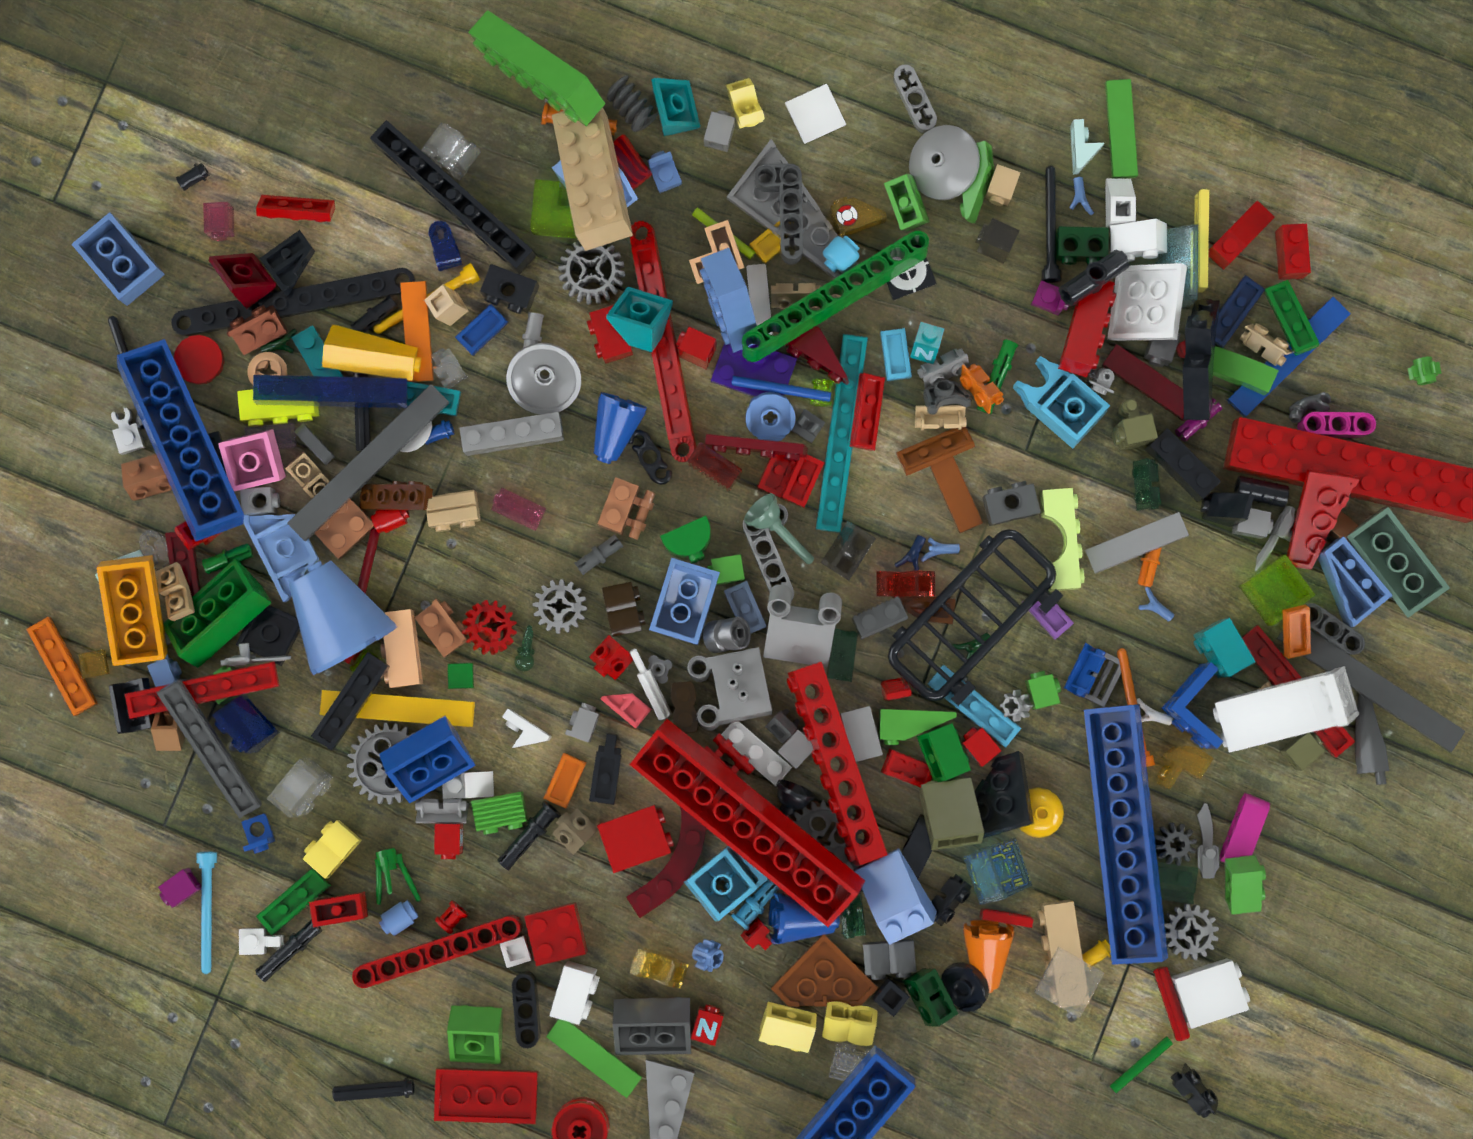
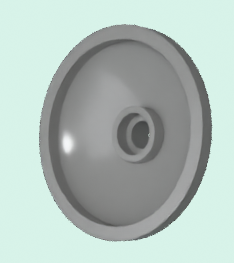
(956, 166)
(539, 392)

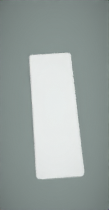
(759, 292)

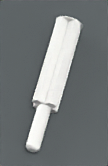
(651, 688)

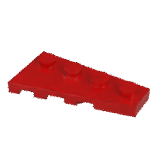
(1317, 513)

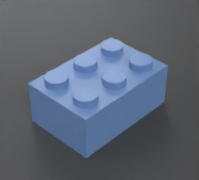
(118, 259)

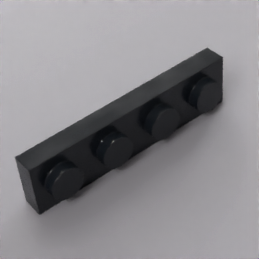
(350, 701)

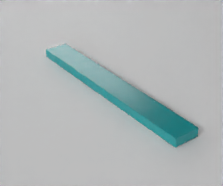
(838, 450)

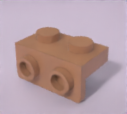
(144, 478)

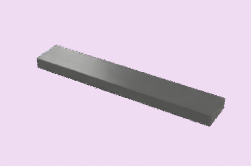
(209, 748)

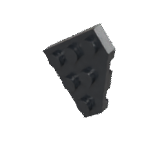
(1004, 796)

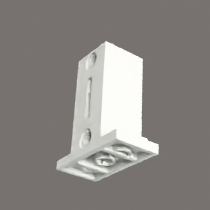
(1286, 710)

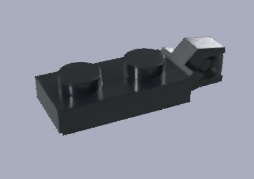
(606, 772)

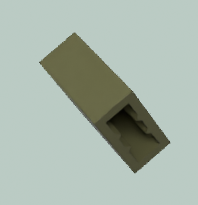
(951, 813)

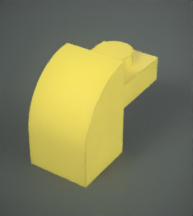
(745, 103)

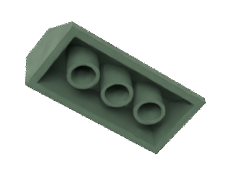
(1397, 561)

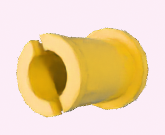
(1097, 953)

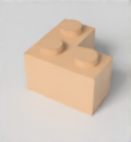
(720, 237)

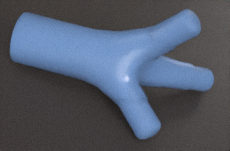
(1080, 195)
(938, 548)
(1155, 606)

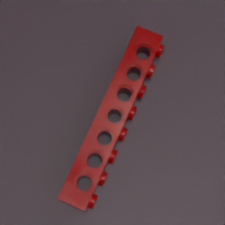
(848, 772)

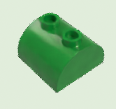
(689, 540)

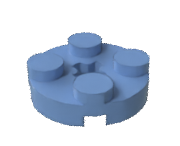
(761, 406)

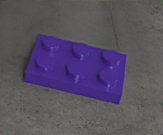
(772, 368)

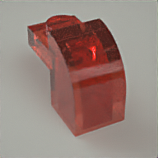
(905, 584)

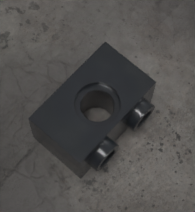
(498, 279)

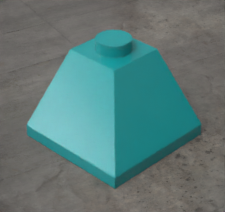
(640, 318)

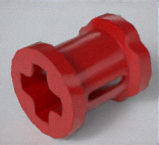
(451, 917)

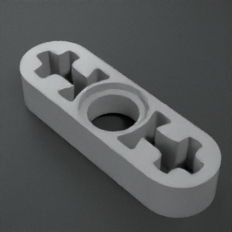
(901, 86)

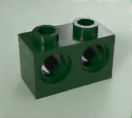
(1080, 238)
(930, 997)

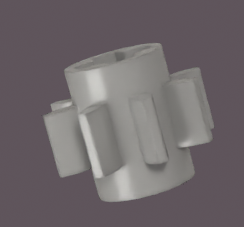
(1010, 702)

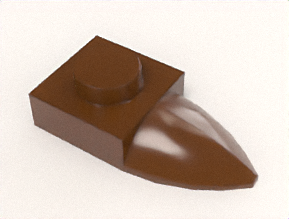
(918, 605)

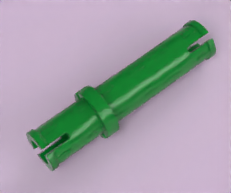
(1008, 349)

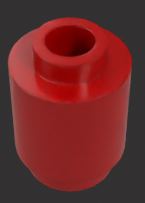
(389, 520)

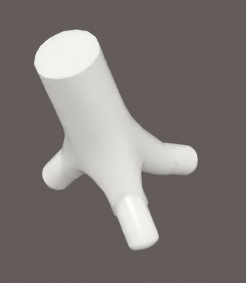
(1153, 715)

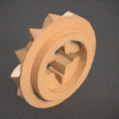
(262, 361)

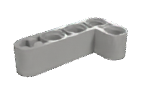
(772, 557)

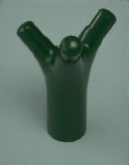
(279, 344)
(971, 646)

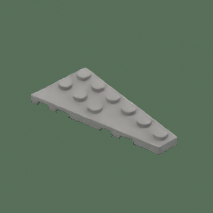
(765, 209)

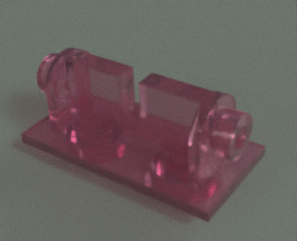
(518, 509)

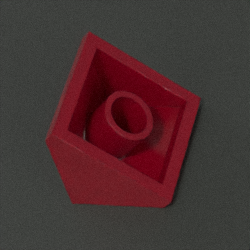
(243, 276)

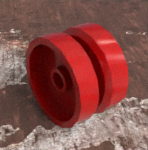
(580, 1113)

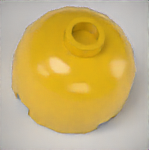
(1046, 812)

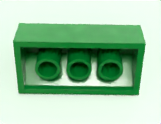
(220, 613)

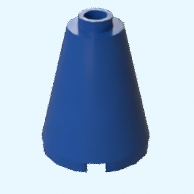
(615, 425)
(794, 922)

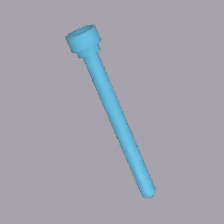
(206, 862)

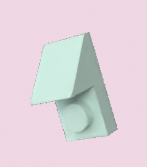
(1081, 151)

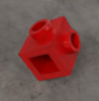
(611, 658)

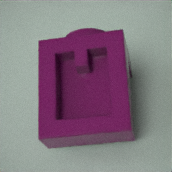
(1049, 299)

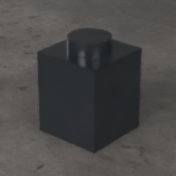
(890, 997)

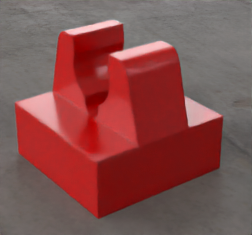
(757, 934)

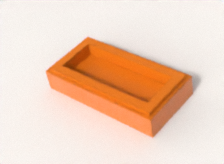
(1296, 631)
(565, 780)

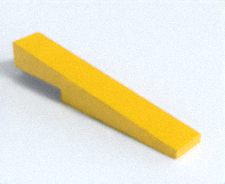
(408, 709)

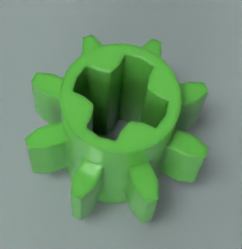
(1424, 370)

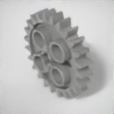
(377, 784)

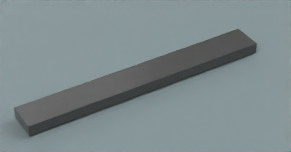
(368, 462)
(1385, 693)

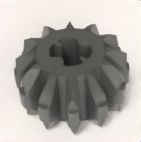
(1178, 834)

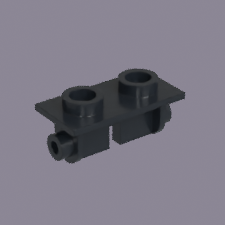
(956, 894)
(1189, 1081)

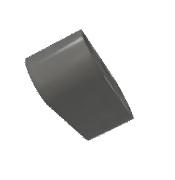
(1341, 630)

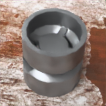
(726, 635)

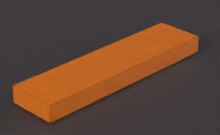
(417, 326)
(61, 666)

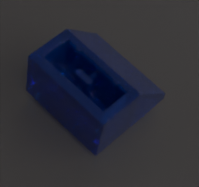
(245, 725)

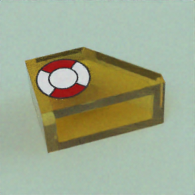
(854, 216)

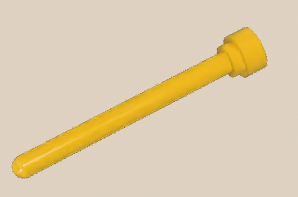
(467, 275)

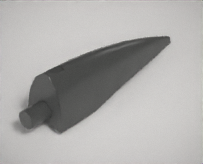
(1369, 743)

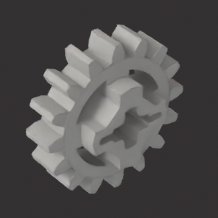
(559, 618)
(1200, 930)

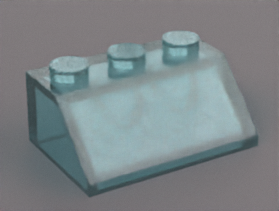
(1183, 248)

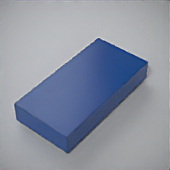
(481, 329)

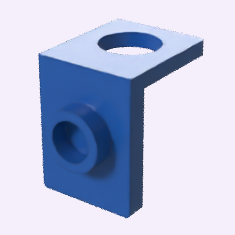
(259, 843)

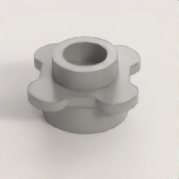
(665, 666)

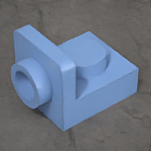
(664, 171)

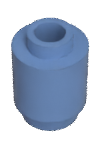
(398, 918)

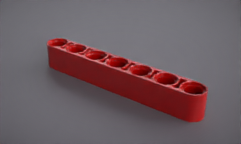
(427, 959)

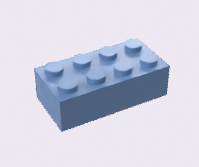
(727, 297)

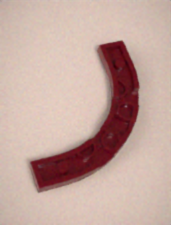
(675, 872)

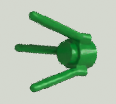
(385, 862)

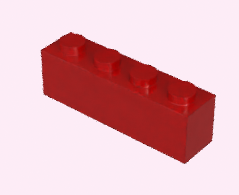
(1086, 331)

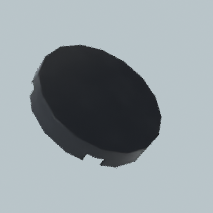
(965, 986)

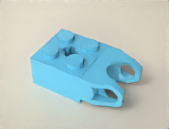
(1058, 397)
(739, 877)

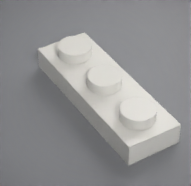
(760, 755)

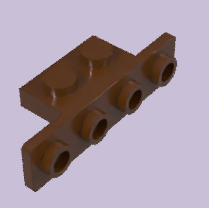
(395, 496)

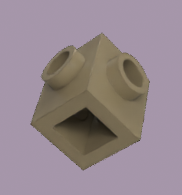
(574, 830)

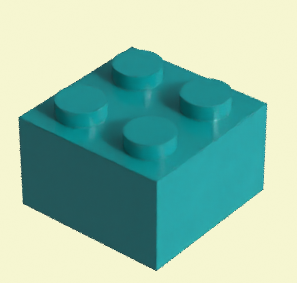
(1223, 648)

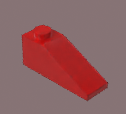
(1240, 235)

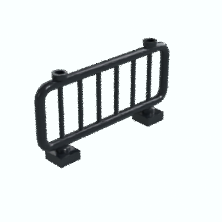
(954, 684)

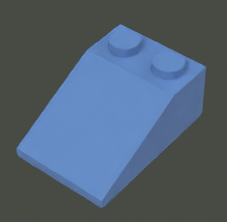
(684, 601)
(896, 897)

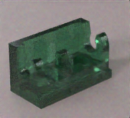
(842, 655)

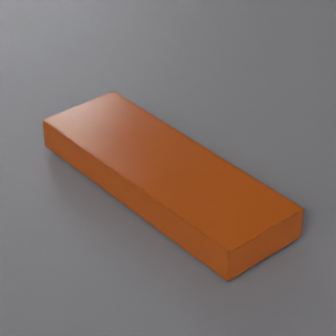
(935, 450)
(956, 494)

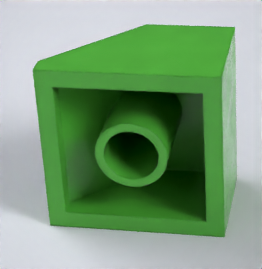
(475, 1034)

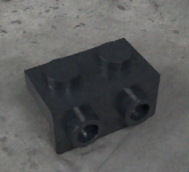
(120, 710)

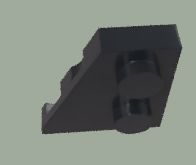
(288, 261)

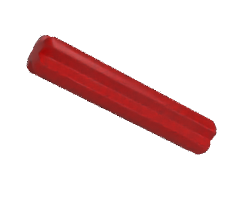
(1171, 1003)

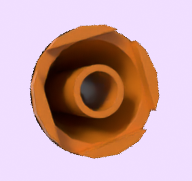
(988, 948)

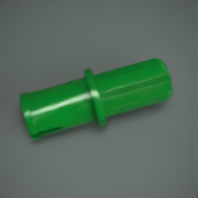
(226, 557)

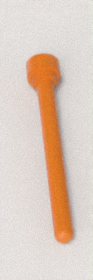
(1130, 692)

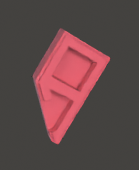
(628, 707)

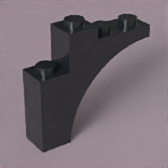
(1199, 359)

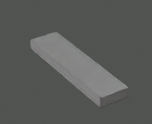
(1137, 542)

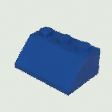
(426, 759)

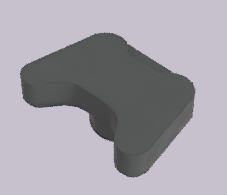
(945, 393)

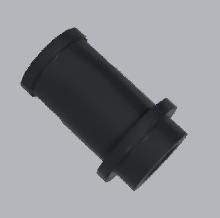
(193, 176)

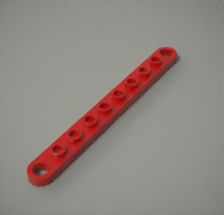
(665, 354)

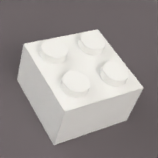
(573, 993)

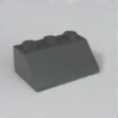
(652, 1026)

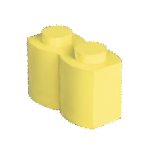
(331, 849)
(849, 1023)

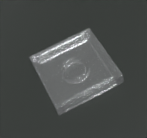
(1069, 982)

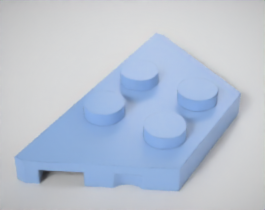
(280, 549)

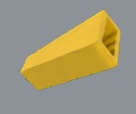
(369, 354)

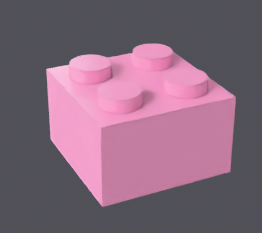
(252, 460)

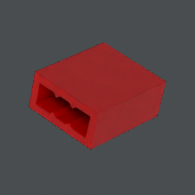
(635, 838)

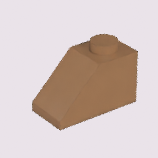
(166, 733)

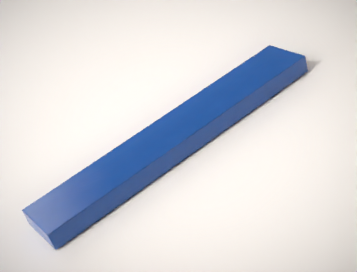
(1323, 324)

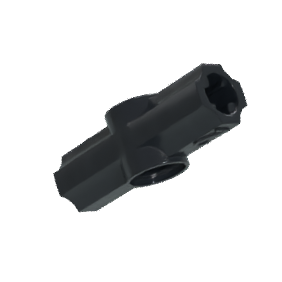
(1084, 284)

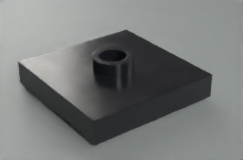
(271, 633)

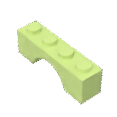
(1059, 508)

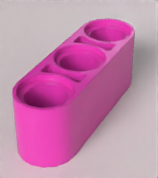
(1347, 420)
(1245, 827)

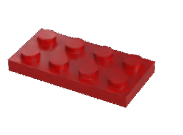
(486, 1095)

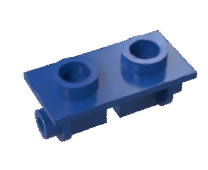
(1080, 679)

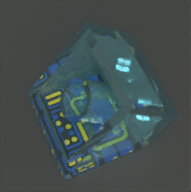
(997, 871)

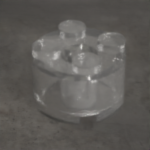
(451, 150)

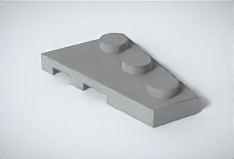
(667, 1098)

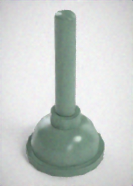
(765, 515)

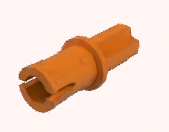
(1148, 567)

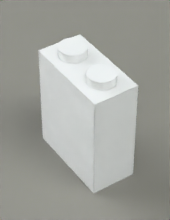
(1210, 992)

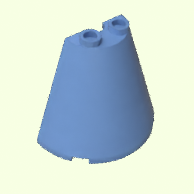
(334, 616)

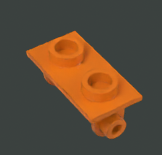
(973, 379)

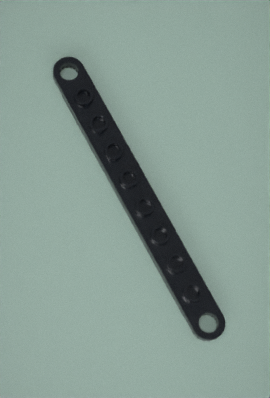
(298, 302)

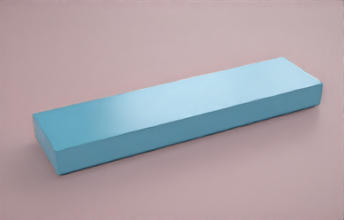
(980, 712)

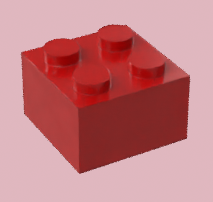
(556, 934)

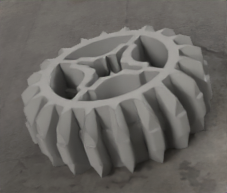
(598, 262)

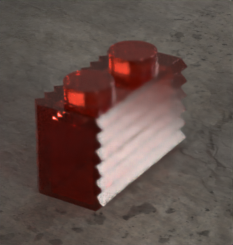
(714, 466)

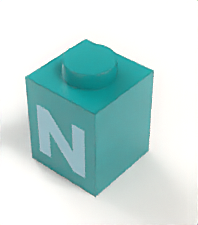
(927, 343)

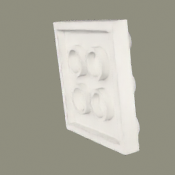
(1147, 302)

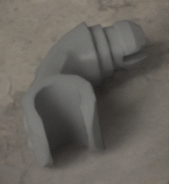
(1318, 402)

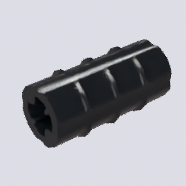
(1263, 491)

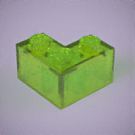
(548, 215)

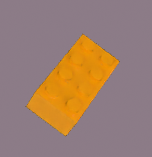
(132, 610)

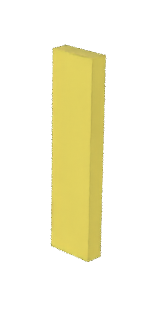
(1201, 218)

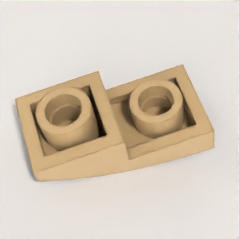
(307, 474)
(175, 588)

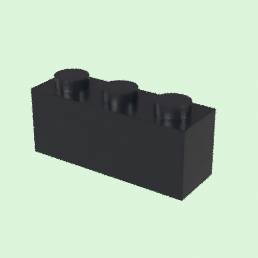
(1182, 465)

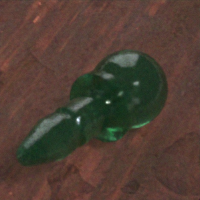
(524, 660)

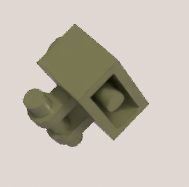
(1134, 429)

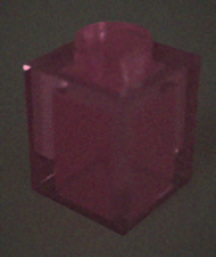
(218, 220)

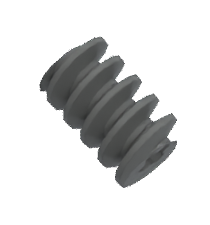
(629, 105)

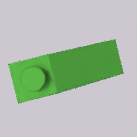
(904, 724)

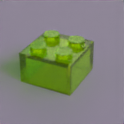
(1276, 589)

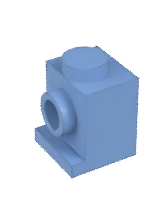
(164, 671)

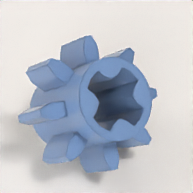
(707, 955)

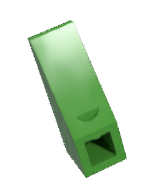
(975, 194)

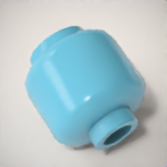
(841, 254)

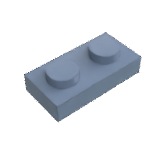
(745, 606)

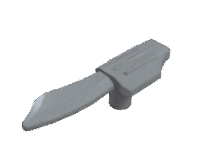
(1280, 529)
(246, 658)
(1207, 854)

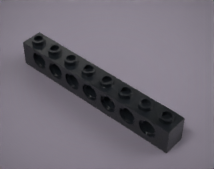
(452, 197)

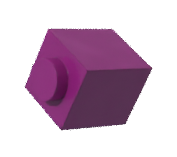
(179, 888)

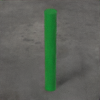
(1141, 1064)

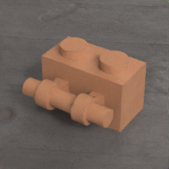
(619, 508)

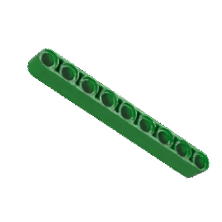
(829, 305)

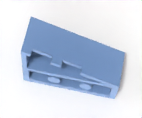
(1351, 582)

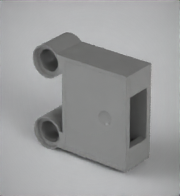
(800, 632)
(738, 685)

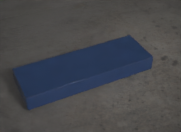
(1236, 309)

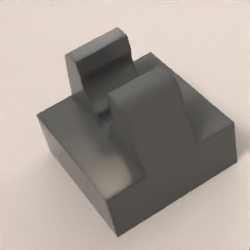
(808, 426)
(781, 726)

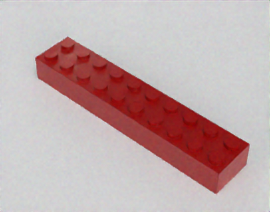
(1384, 474)
(747, 823)

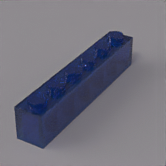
(330, 391)

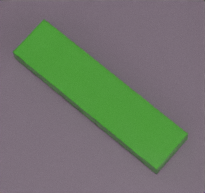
(1121, 129)
(594, 1057)

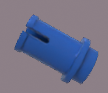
(441, 431)

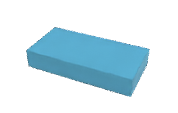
(895, 354)

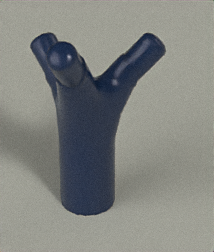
(913, 554)

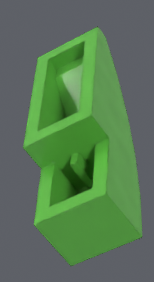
(1243, 371)

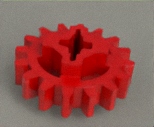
(486, 637)

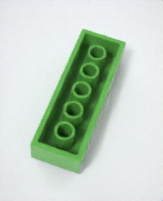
(536, 68)

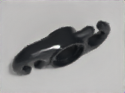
(651, 469)

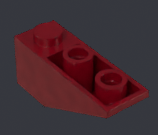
(816, 349)

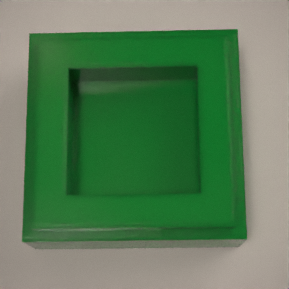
(461, 676)

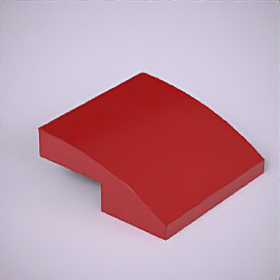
(790, 479)

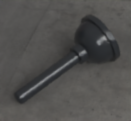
(792, 796)

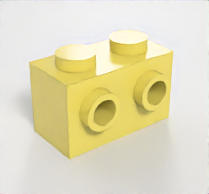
(787, 1027)

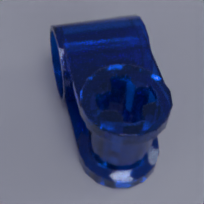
(445, 249)

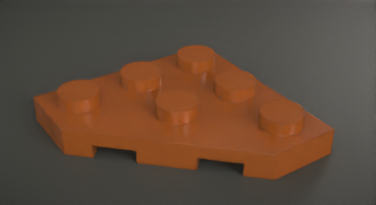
(823, 977)

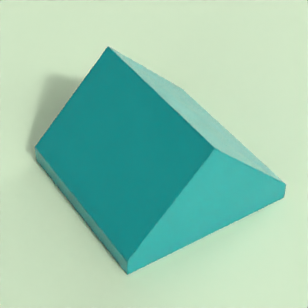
(675, 105)

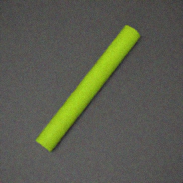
(708, 221)

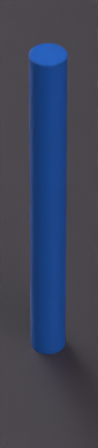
(781, 388)

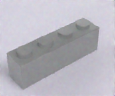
(512, 433)

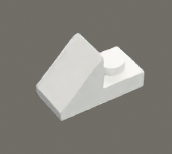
(531, 733)
(469, 785)

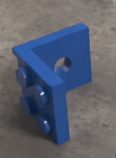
(1183, 718)

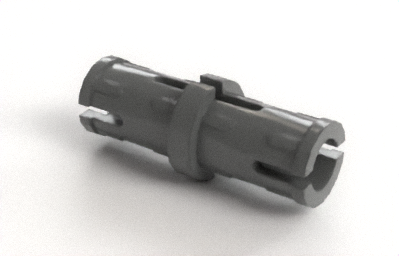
(598, 554)

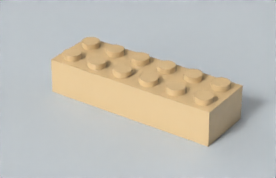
(592, 180)

